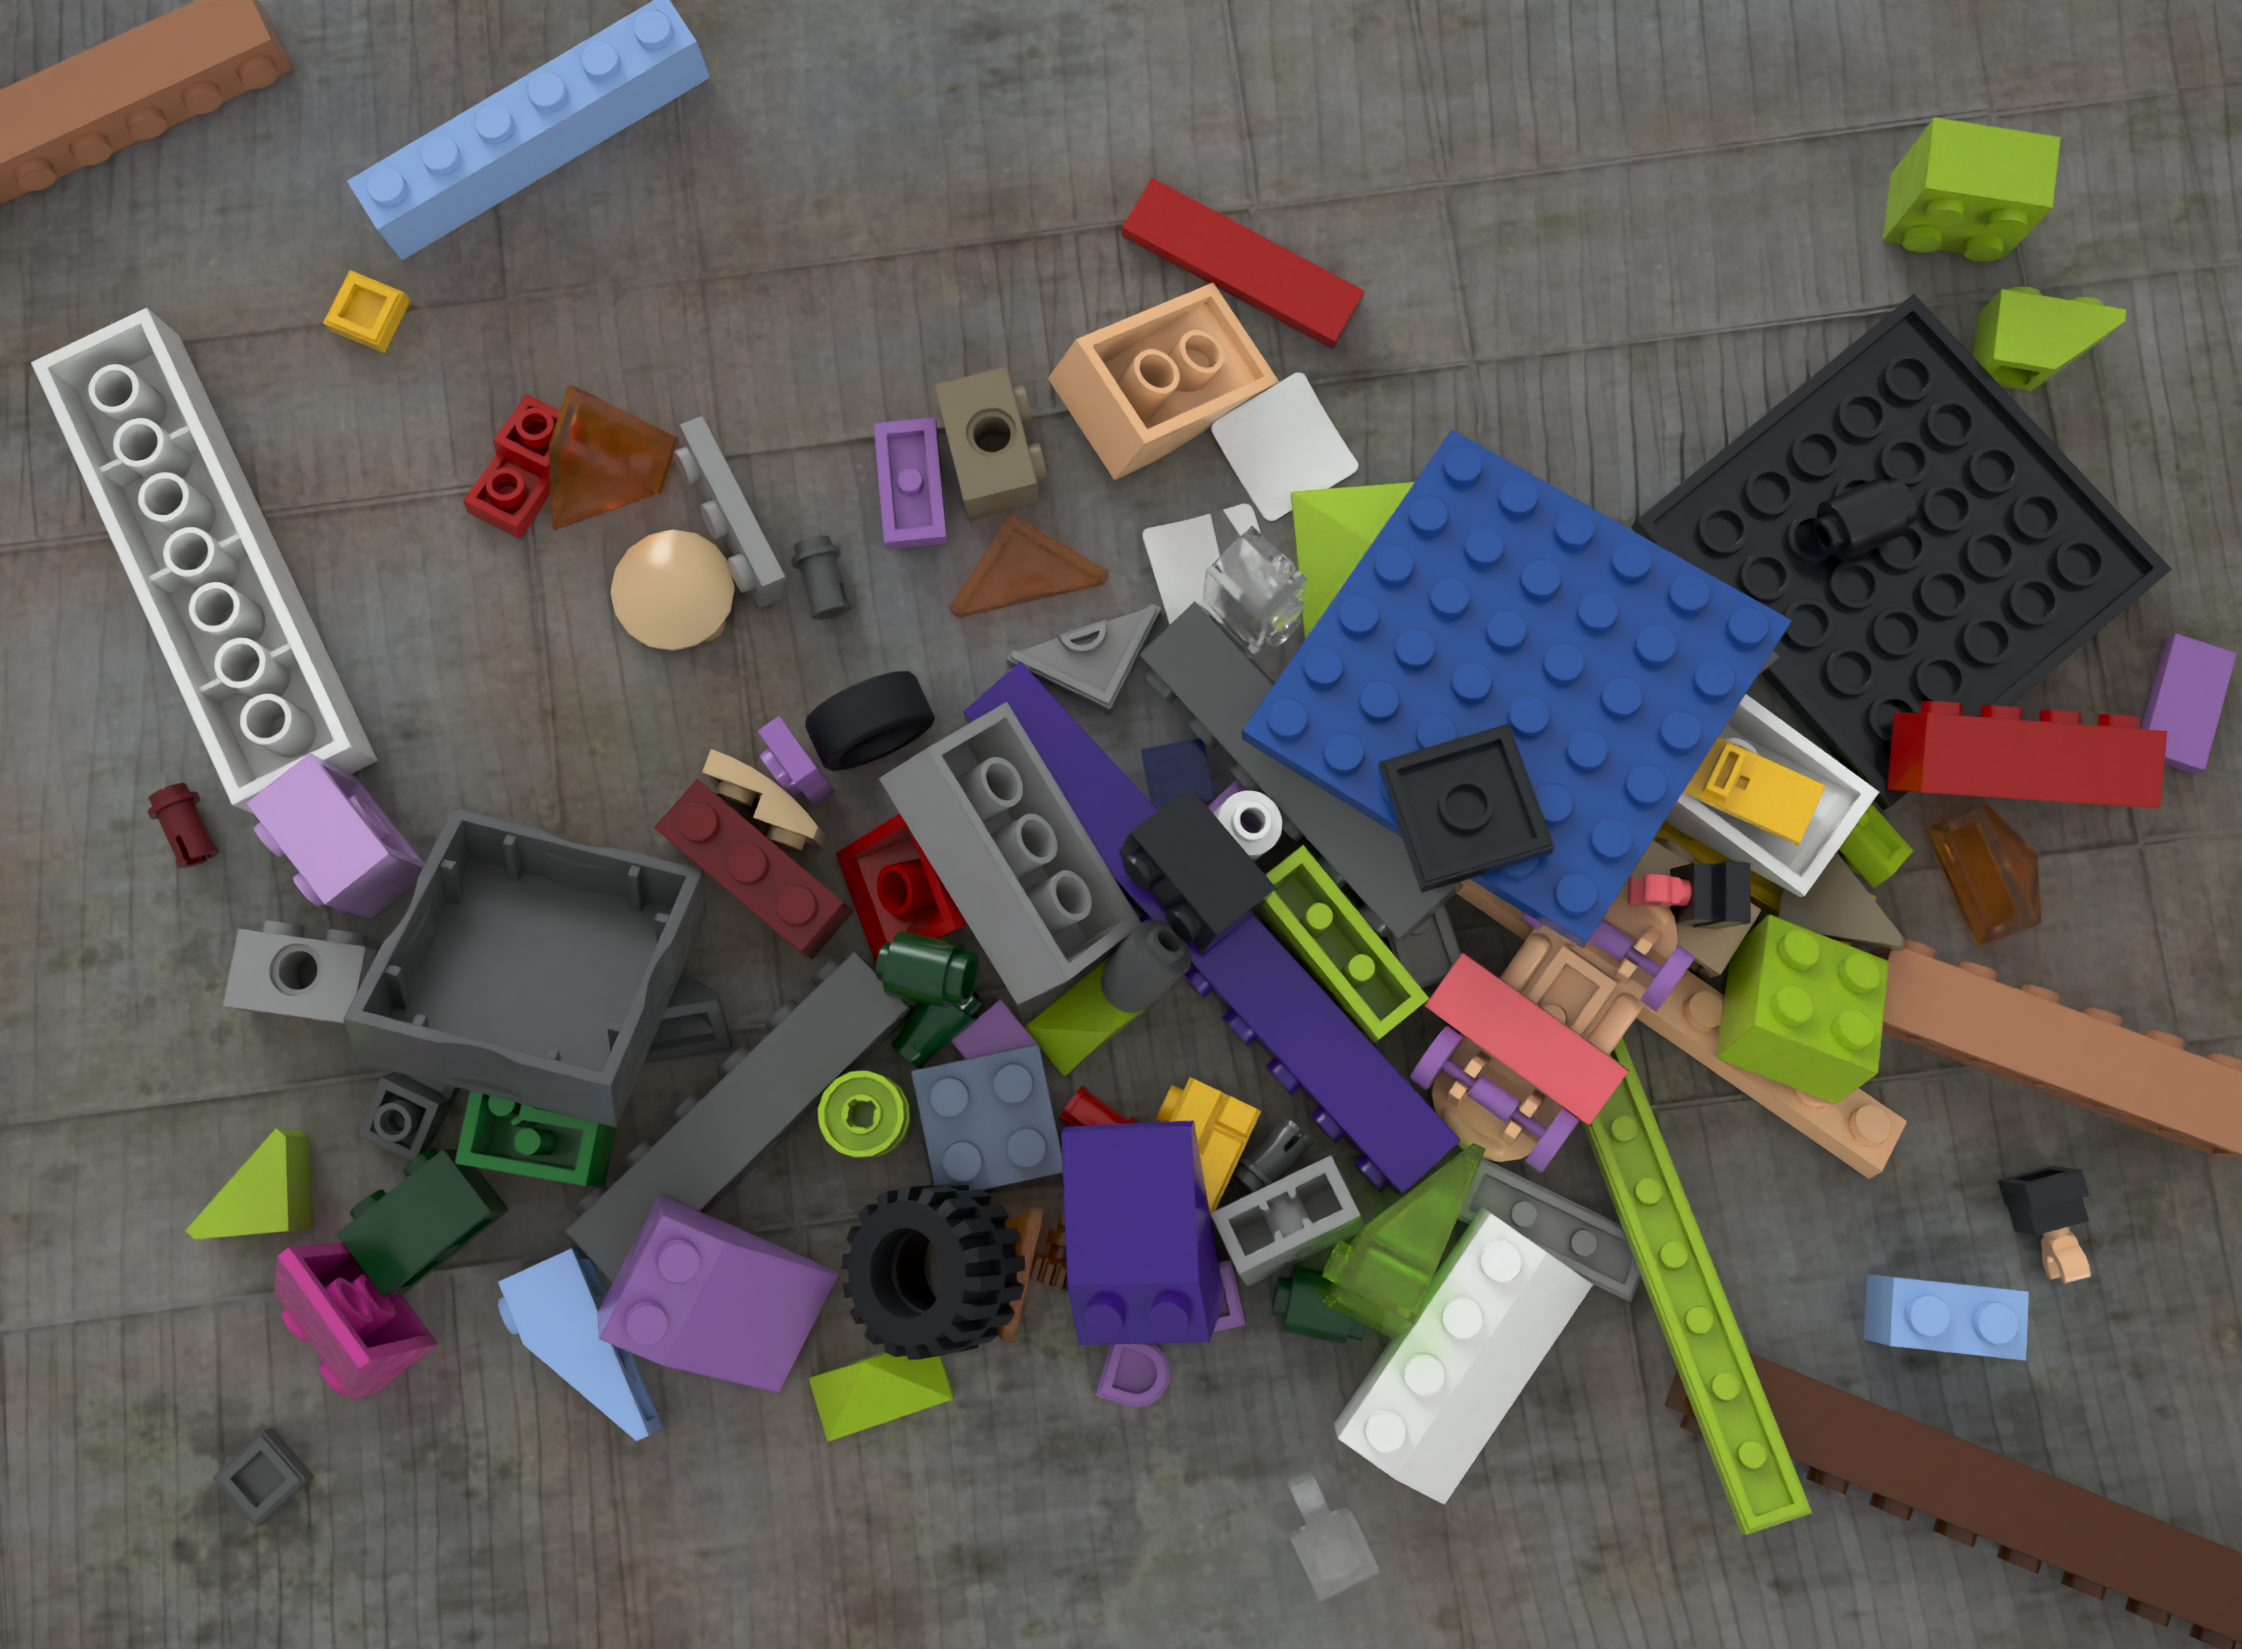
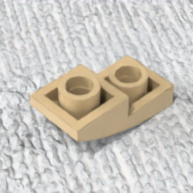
(777, 810)

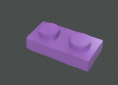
(910, 483)
(791, 763)

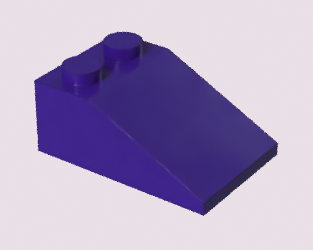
(1139, 1235)

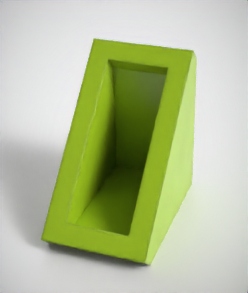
(265, 1194)

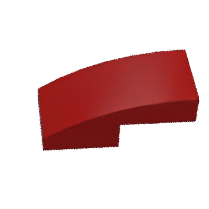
(519, 474)

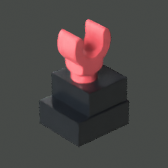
(1698, 894)

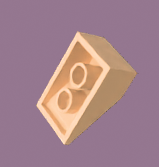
(1159, 378)

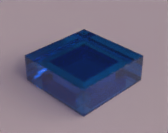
(1174, 769)

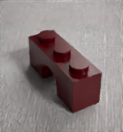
(754, 869)

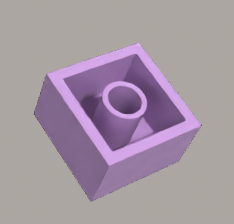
(335, 838)

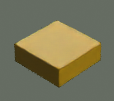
(367, 311)

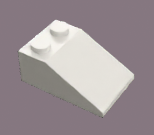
(1770, 856)

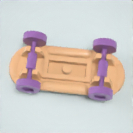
(1589, 989)

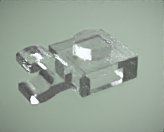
(1329, 1543)

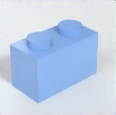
(1946, 1317)

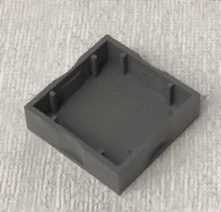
(529, 968)

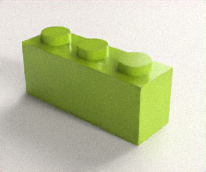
(1338, 947)

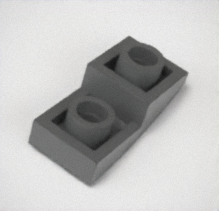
(406, 1113)

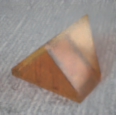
(603, 458)

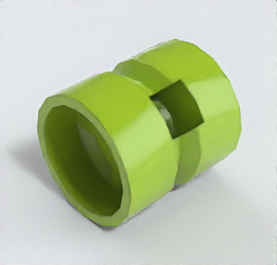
(865, 1115)

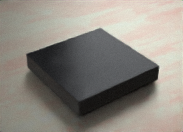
(1465, 808)

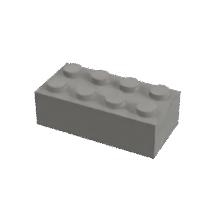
(1011, 853)

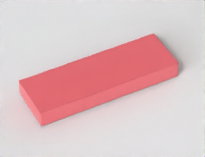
(1526, 1038)

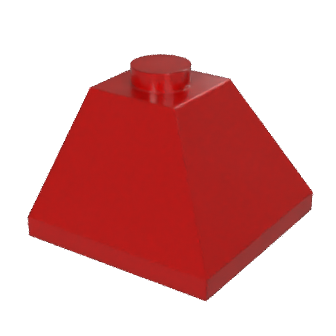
(896, 886)

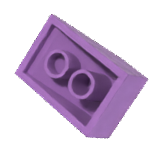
(713, 1298)

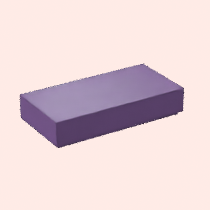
(2188, 699)

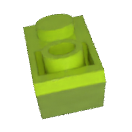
(2034, 336)

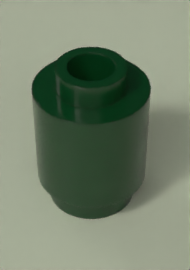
(927, 970)
(1302, 1309)

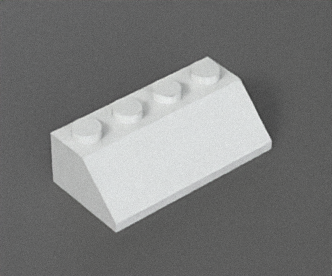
(1463, 1359)

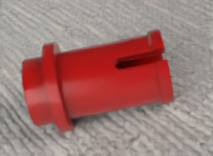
(1088, 1110)

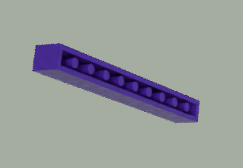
(1247, 969)

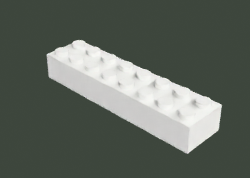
(200, 555)

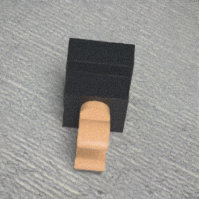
(2047, 1205)

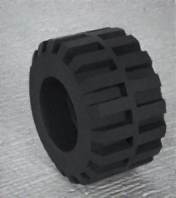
(891, 1280)

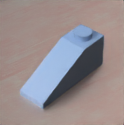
(557, 1320)

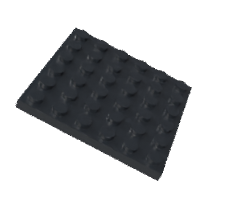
(1968, 606)

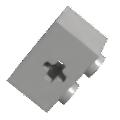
(1288, 1221)

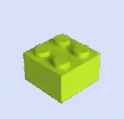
(1971, 189)
(1803, 1010)

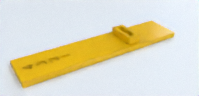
(1756, 790)

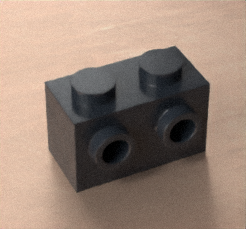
(1195, 870)

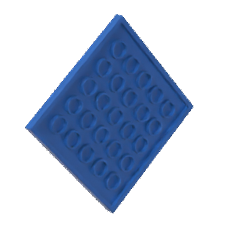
(1534, 613)

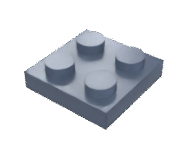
(989, 1119)

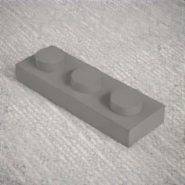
(728, 513)

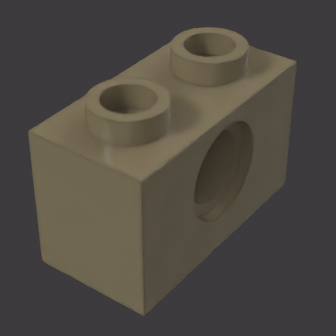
(983, 406)

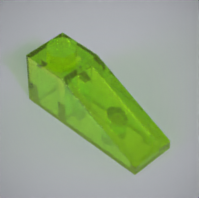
(1394, 1257)

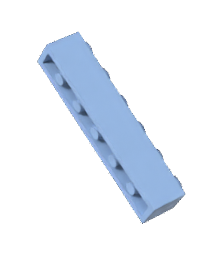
(530, 128)

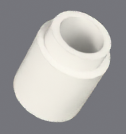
(1258, 814)

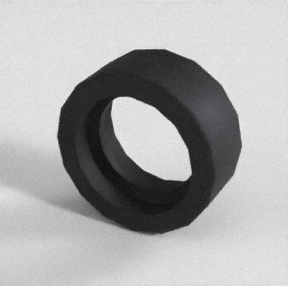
(869, 720)

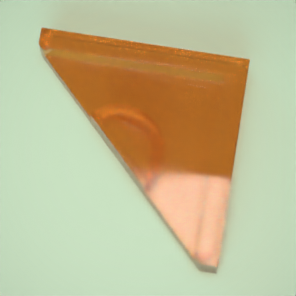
(1023, 568)

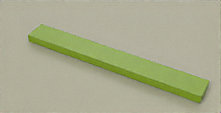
(1693, 1310)

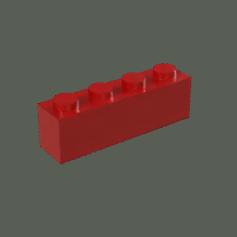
(2027, 759)

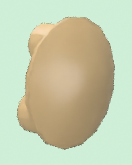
(673, 590)

